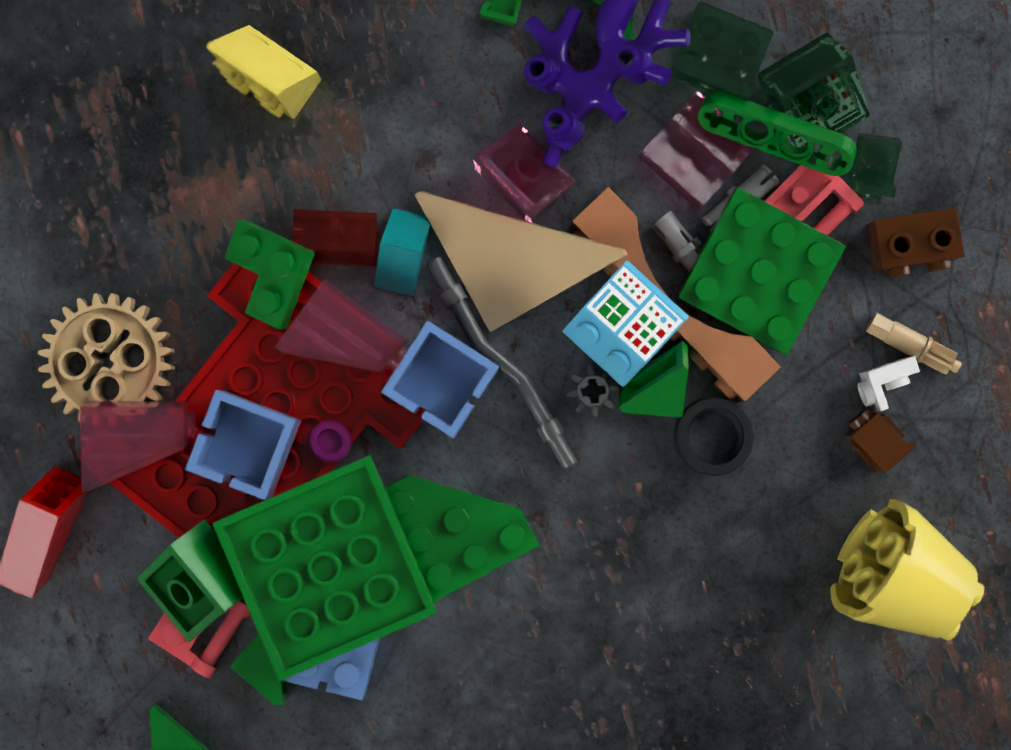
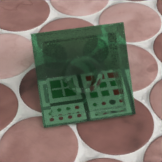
(816, 86)

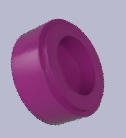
(330, 441)

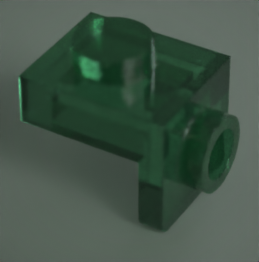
(875, 166)

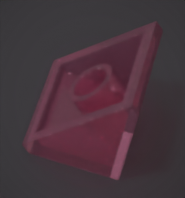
(518, 175)

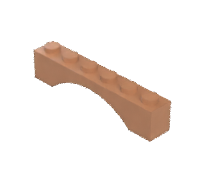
(733, 359)

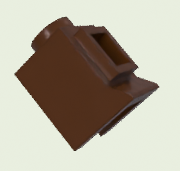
(877, 440)

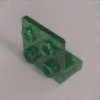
(721, 52)

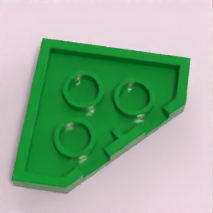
(457, 532)

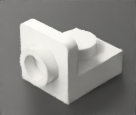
(891, 375)

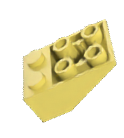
(266, 69)

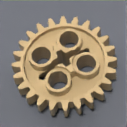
(77, 336)

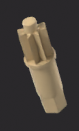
(914, 344)

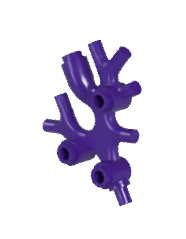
(594, 87)

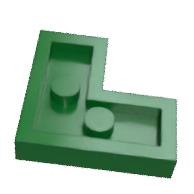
(280, 271)

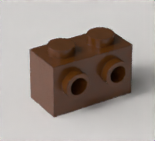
(915, 241)

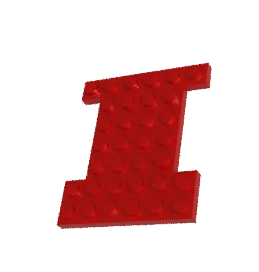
(290, 384)

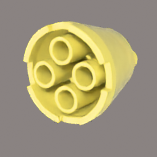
(904, 575)

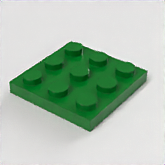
(761, 271)

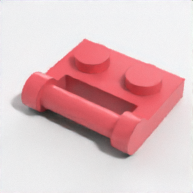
(807, 189)
(171, 640)

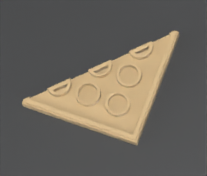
(511, 261)

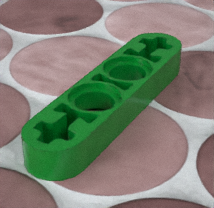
(779, 127)

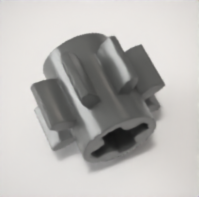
(599, 382)

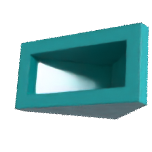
(401, 252)

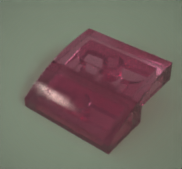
(692, 157)

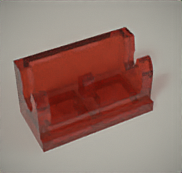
(337, 236)

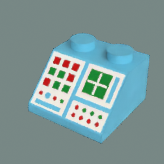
(625, 323)

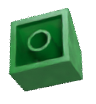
(192, 581)

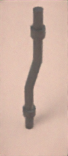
(454, 298)

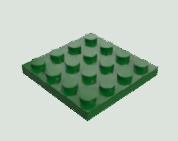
(325, 568)

